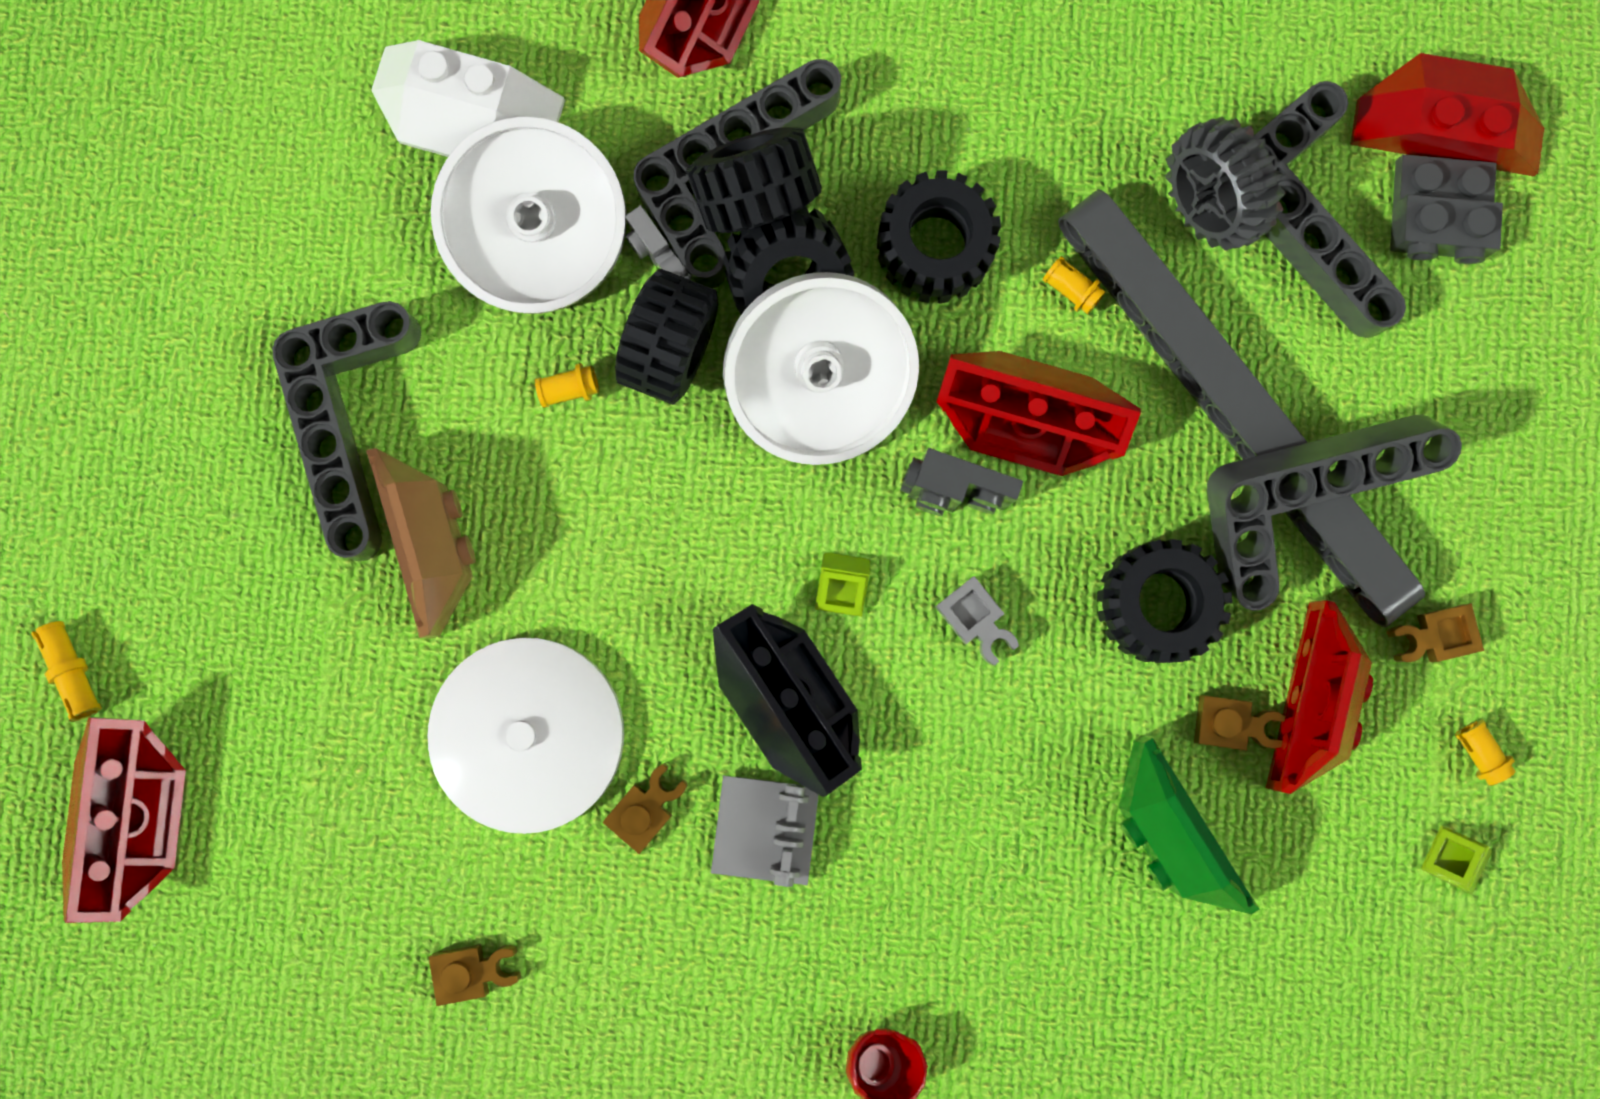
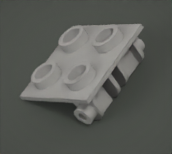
(765, 831)

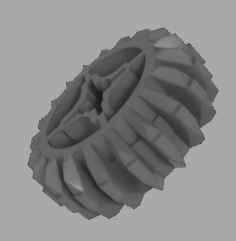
(1225, 183)

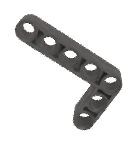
(748, 115)
(1308, 215)
(331, 417)
(1310, 485)

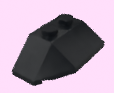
(788, 699)

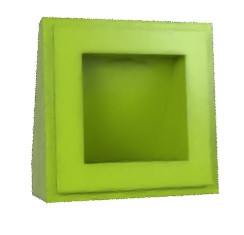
(843, 584)
(1456, 859)

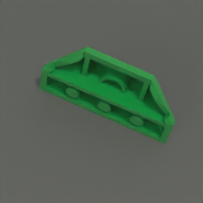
(1175, 834)

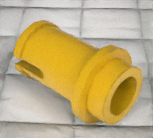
(1074, 285)
(567, 386)
(1485, 753)

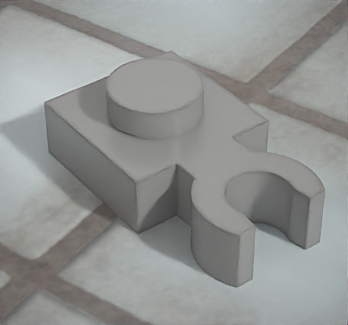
(648, 240)
(972, 614)

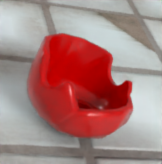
(886, 1065)

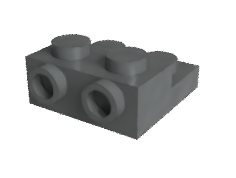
(1445, 209)
(943, 481)

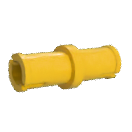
(66, 671)

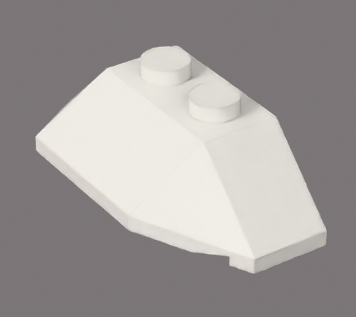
(444, 95)

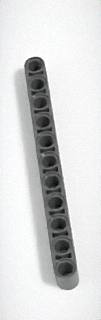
(1233, 399)

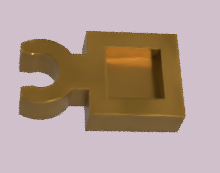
(1442, 634)
(1230, 723)
(641, 813)
(464, 973)

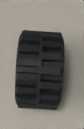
(754, 180)
(944, 200)
(763, 246)
(666, 336)
(1202, 593)

